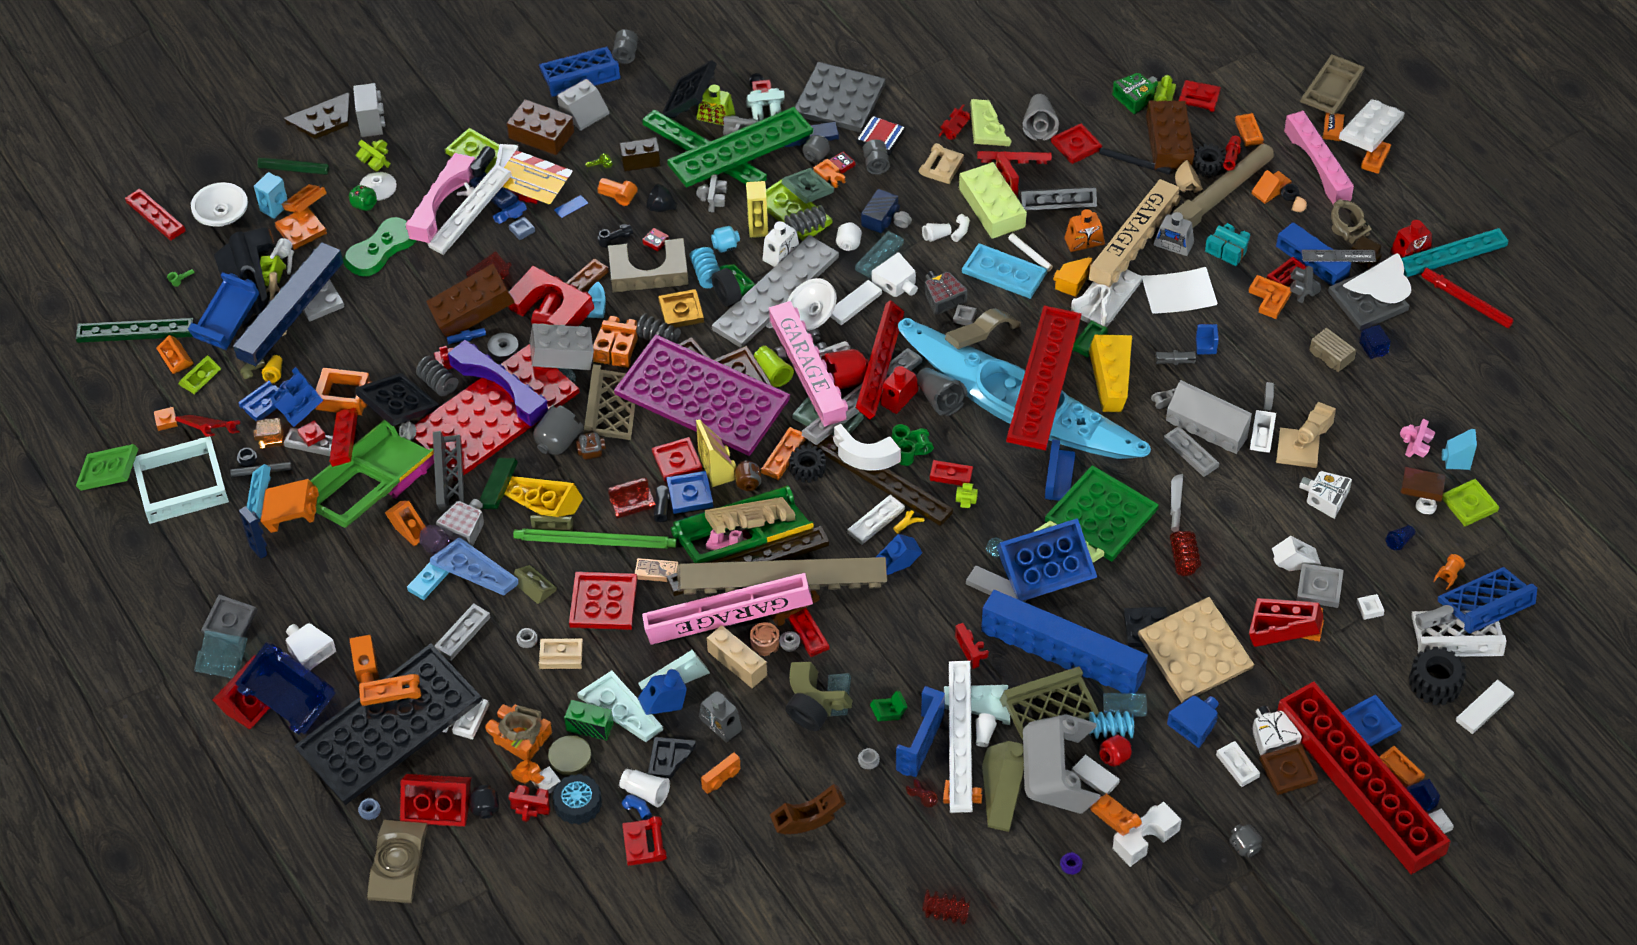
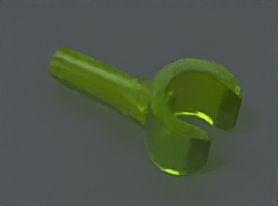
(604, 159)

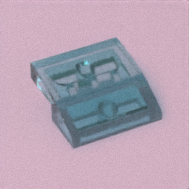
(220, 654)

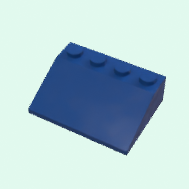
(1047, 560)

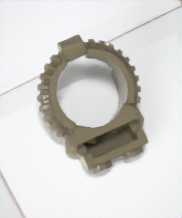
(1350, 234)
(524, 718)

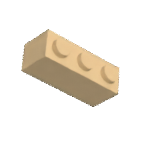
(737, 656)

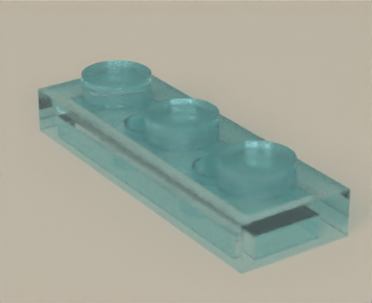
(879, 253)

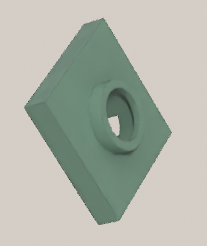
(807, 178)

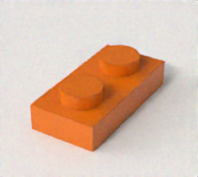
(1374, 160)
(715, 777)

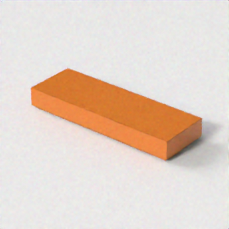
(779, 458)

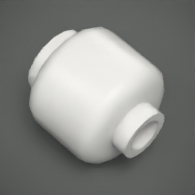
(848, 235)

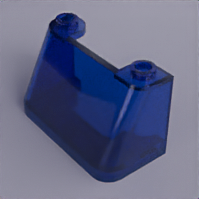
(286, 687)

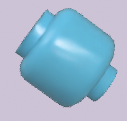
(725, 239)

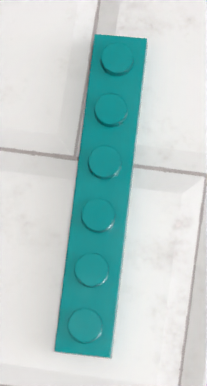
(1454, 252)

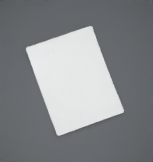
(1179, 291)

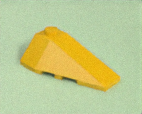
(545, 496)

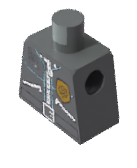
(720, 716)

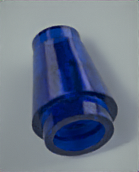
(1398, 538)

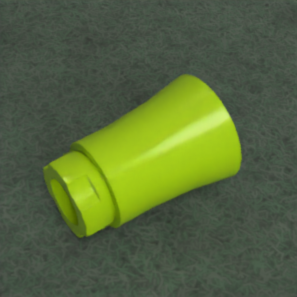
(773, 366)

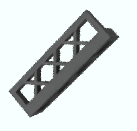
(441, 469)

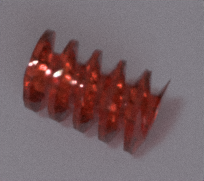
(1185, 552)
(946, 907)

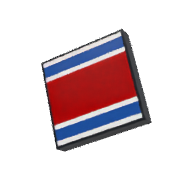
(882, 130)

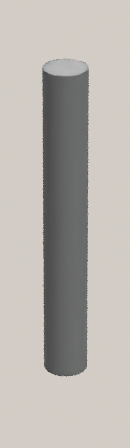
(249, 470)

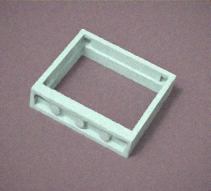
(184, 503)

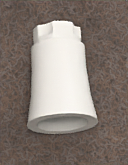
(645, 786)

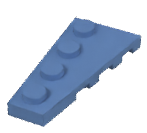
(472, 565)

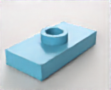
(427, 581)

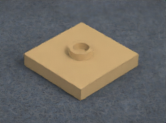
(1294, 452)

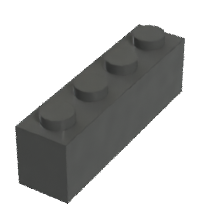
(1058, 198)

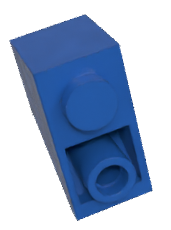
(900, 553)

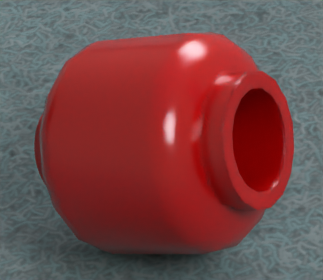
(1115, 750)

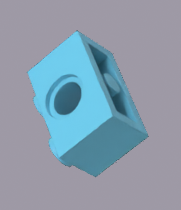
(270, 195)

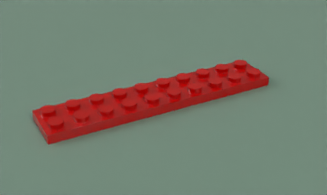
(1044, 378)

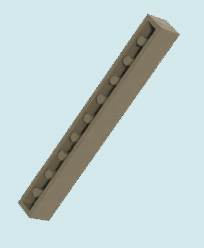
(819, 573)

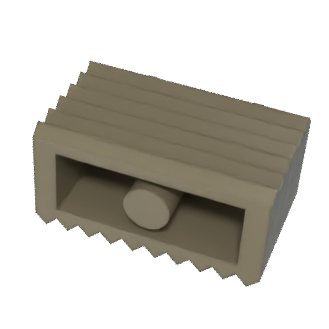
(1332, 350)

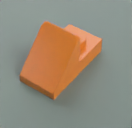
(1270, 186)

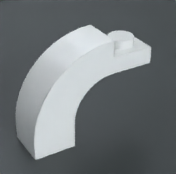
(866, 456)

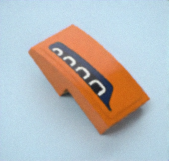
(1333, 126)

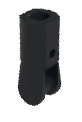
(482, 161)
(661, 504)

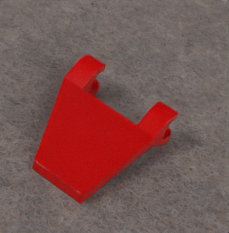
(205, 424)

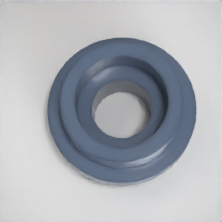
(369, 804)

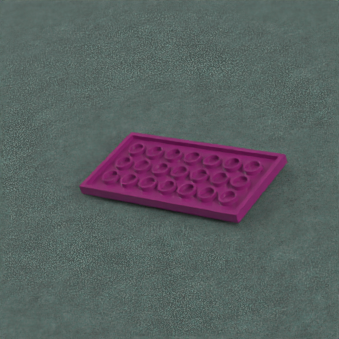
(695, 388)

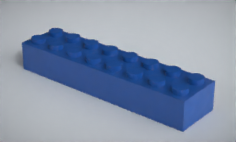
(1063, 642)

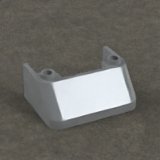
(1044, 763)

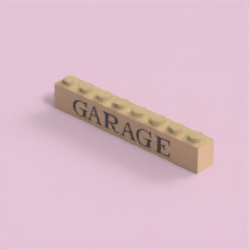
(1134, 233)

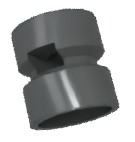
(625, 46)
(876, 156)

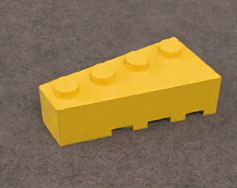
(1111, 369)

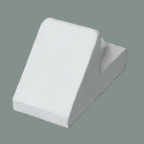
(1262, 431)

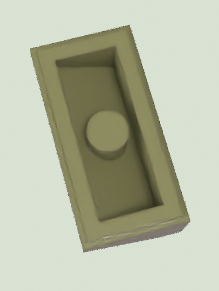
(552, 523)
(534, 584)

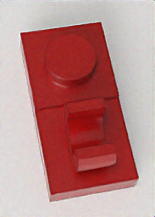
(971, 651)

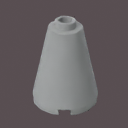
(1040, 119)

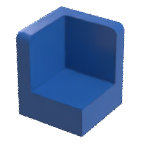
(1206, 339)

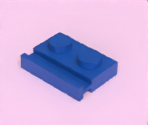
(258, 403)

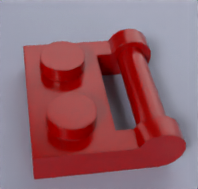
(1200, 95)
(636, 841)

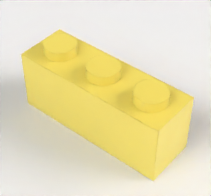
(757, 209)

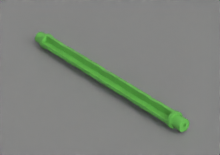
(595, 538)

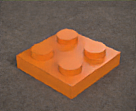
(300, 228)

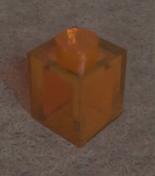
(269, 433)

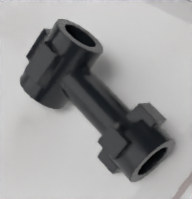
(606, 236)

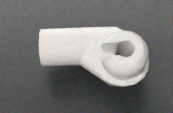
(962, 230)

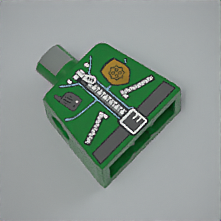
(1135, 91)

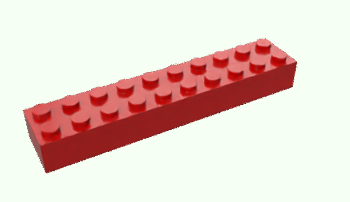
(1364, 779)

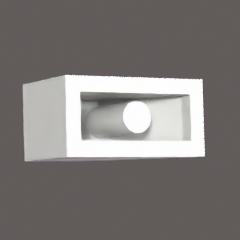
(1293, 552)

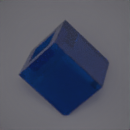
(1425, 794)

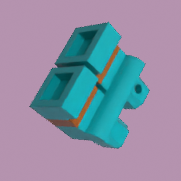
(1228, 244)

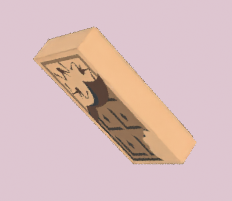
(655, 569)

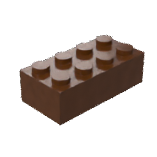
(1169, 133)
(470, 301)

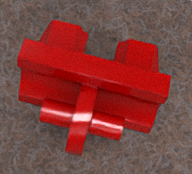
(529, 805)

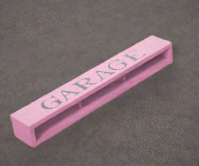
(807, 363)
(727, 608)

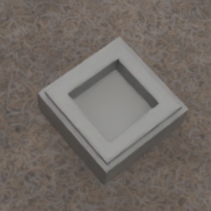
(964, 315)
(1268, 396)

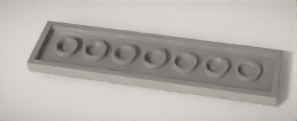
(751, 314)

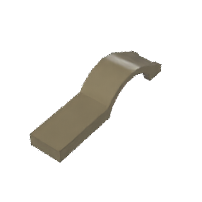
(980, 329)

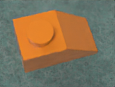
(406, 521)

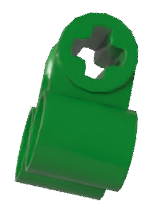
(911, 443)

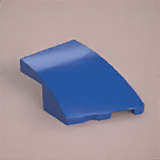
(296, 398)

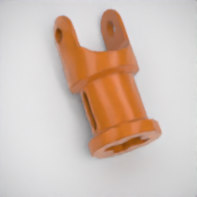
(1450, 570)

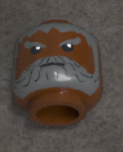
(590, 445)
(747, 476)

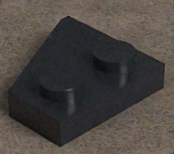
(669, 756)

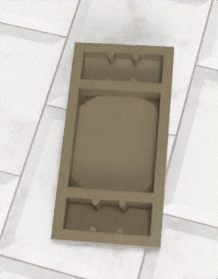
(1333, 85)
(396, 861)

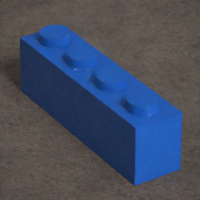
(1295, 239)

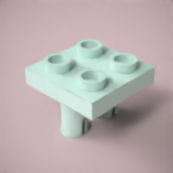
(757, 100)

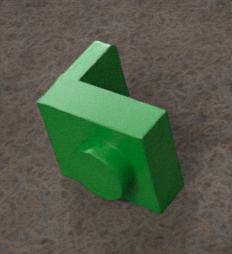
(889, 709)

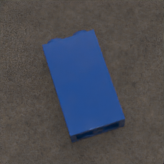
(225, 311)
(933, 709)

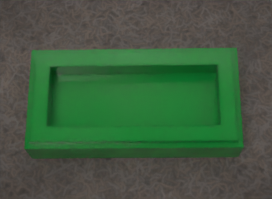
(1084, 340)

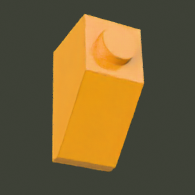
(1072, 276)

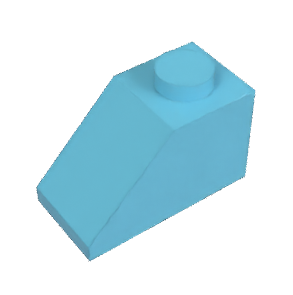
(1460, 451)

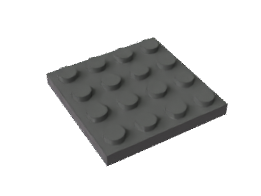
(840, 96)

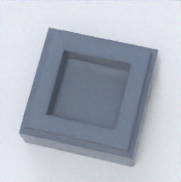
(521, 228)

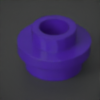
(1071, 858)

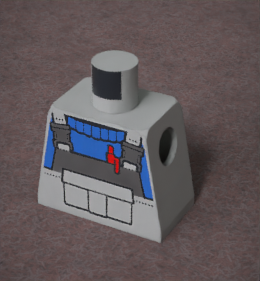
(1175, 234)

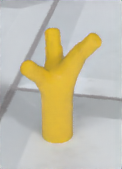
(907, 520)

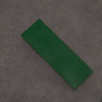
(498, 483)

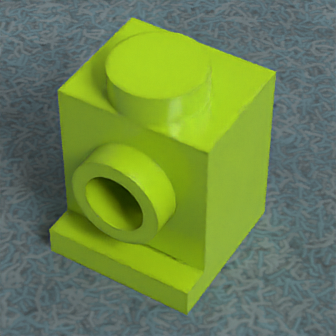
(271, 265)

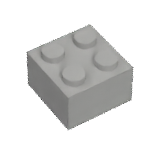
(369, 110)

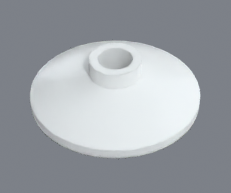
(382, 183)

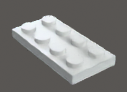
(1371, 125)

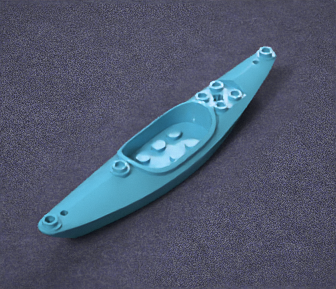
(996, 388)

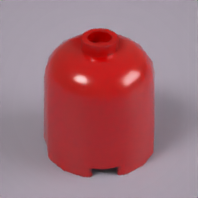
(846, 367)

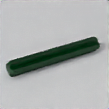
(291, 165)

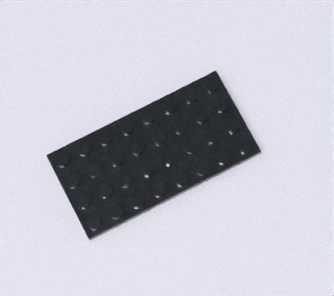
(373, 739)

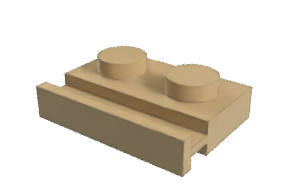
(560, 653)

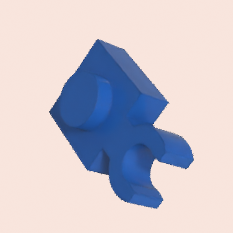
(514, 210)

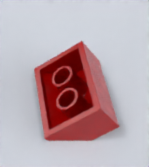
(239, 707)
(435, 799)

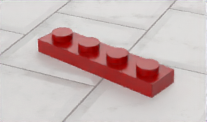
(1022, 157)
(343, 437)

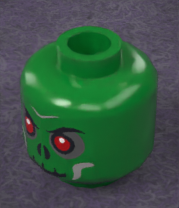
(362, 197)

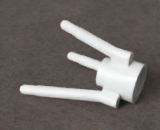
(283, 249)

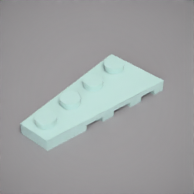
(626, 708)

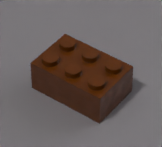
(540, 127)

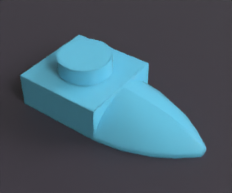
(598, 298)

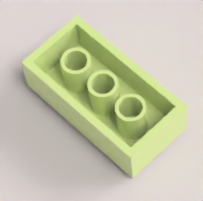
(992, 200)

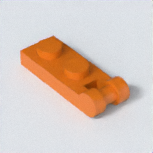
(389, 689)
(1115, 815)

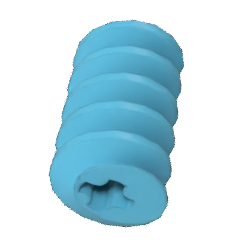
(704, 265)
(1112, 724)

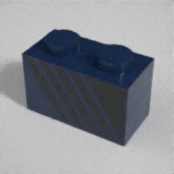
(880, 211)

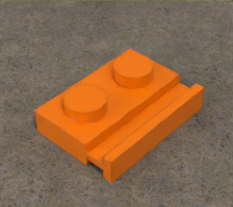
(304, 198)

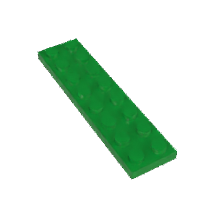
(740, 146)

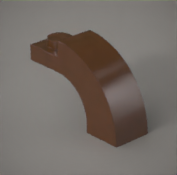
(808, 815)

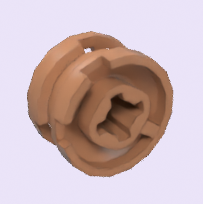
(765, 638)

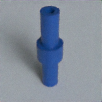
(466, 335)

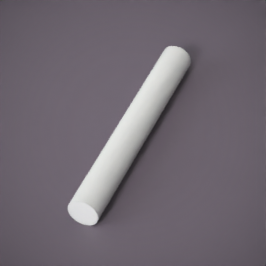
(1030, 252)

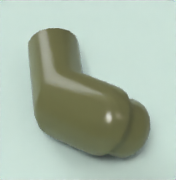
(247, 369)

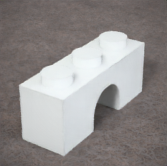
(1158, 821)

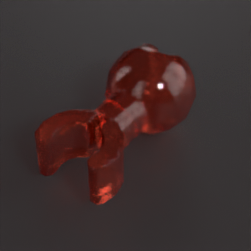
(928, 798)

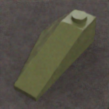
(1002, 782)

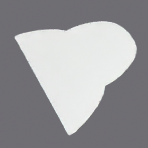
(1383, 281)

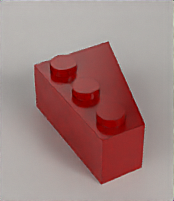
(1284, 620)

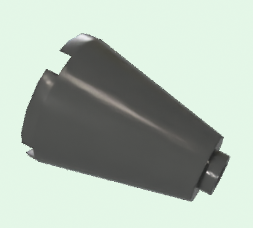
(942, 391)

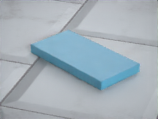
(1004, 270)

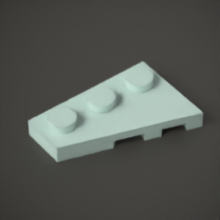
(689, 667)
(986, 700)

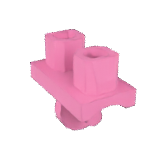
(1415, 436)
(720, 540)

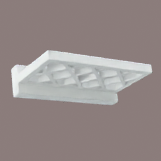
(1459, 643)

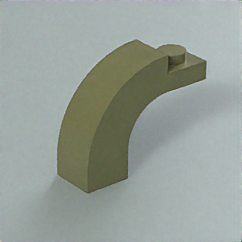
(804, 680)

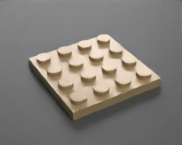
(1195, 649)

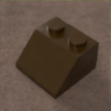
(639, 154)

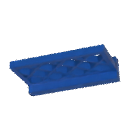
(603, 72)
(1496, 607)

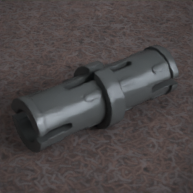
(1175, 357)

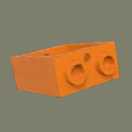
(336, 404)

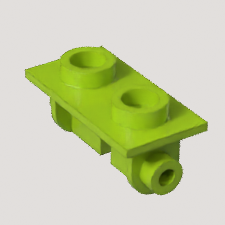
(1165, 89)

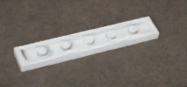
(469, 209)

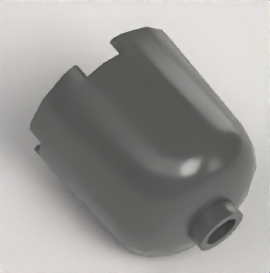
(556, 430)

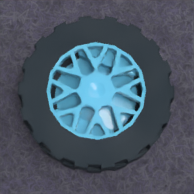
(577, 799)

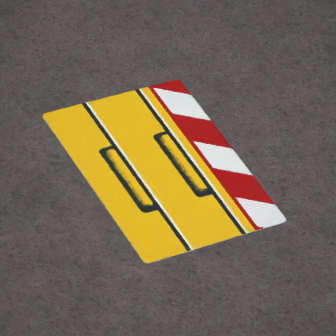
(535, 177)

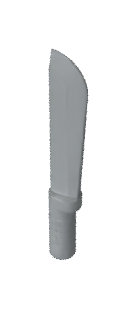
(1176, 496)

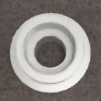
(1426, 506)

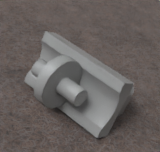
(734, 123)
(710, 193)

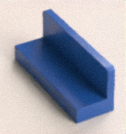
(1059, 472)

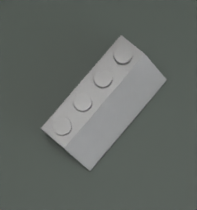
(1209, 417)

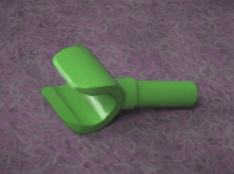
(176, 279)

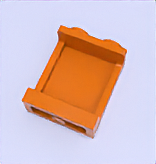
(289, 503)

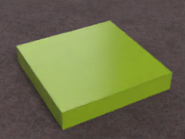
(1470, 502)

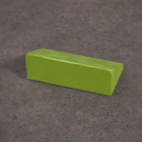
(199, 375)

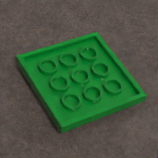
(1105, 510)

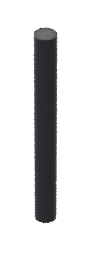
(1133, 160)

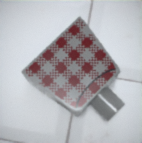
(463, 521)

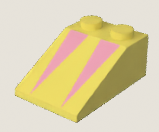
(714, 456)

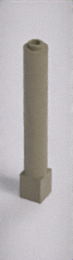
(1226, 184)

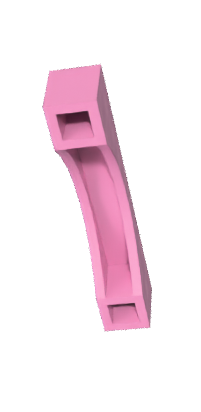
(1333, 177)
(423, 224)

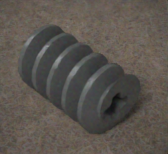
(807, 219)
(649, 327)
(436, 376)

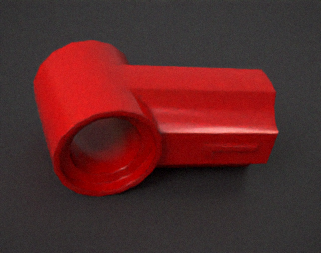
(547, 309)

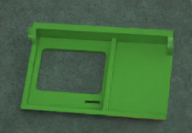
(378, 455)

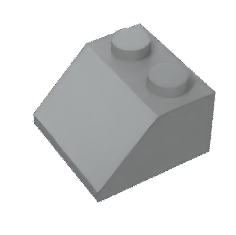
(583, 103)

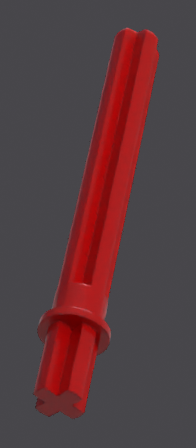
(1441, 282)

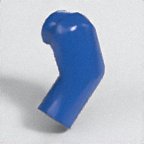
(638, 803)

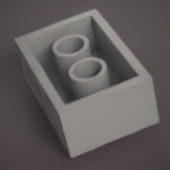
(561, 346)

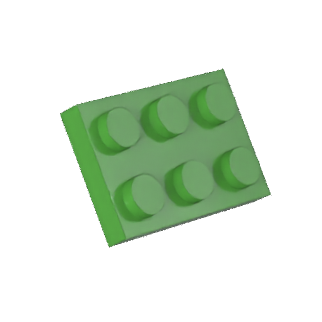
(107, 467)

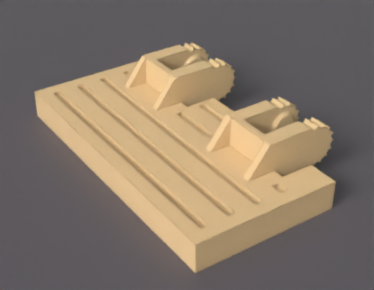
(749, 514)

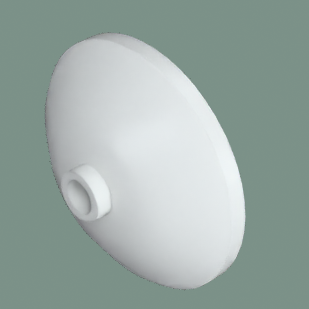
(219, 204)
(814, 301)

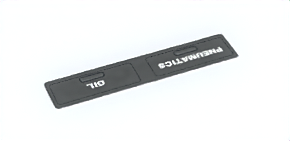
(1339, 255)

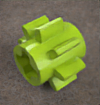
(966, 495)

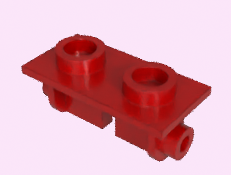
(950, 127)

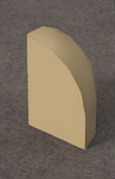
(1187, 178)

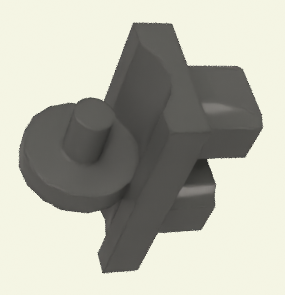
(1304, 283)

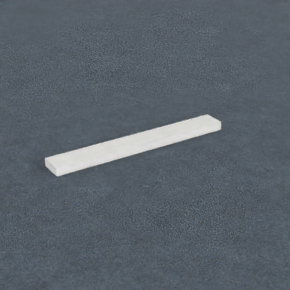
(960, 736)

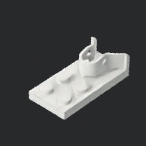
(1103, 303)

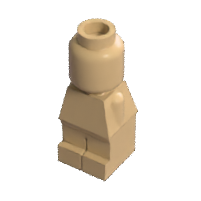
(1317, 423)

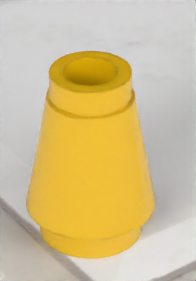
(272, 370)

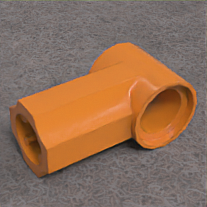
(621, 192)

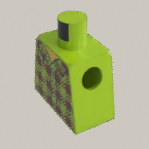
(715, 106)

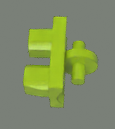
(375, 152)

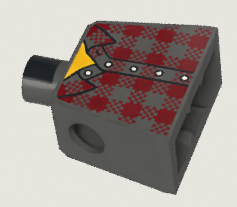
(944, 292)

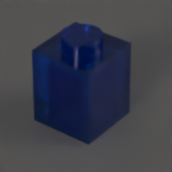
(1374, 341)

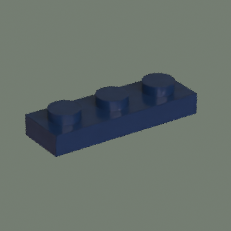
(253, 532)

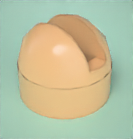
(1299, 204)

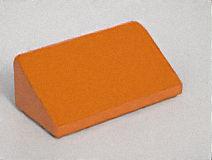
(174, 354)

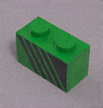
(589, 720)

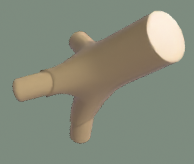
(272, 285)

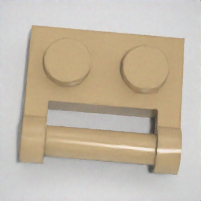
(946, 167)

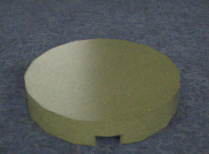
(569, 755)

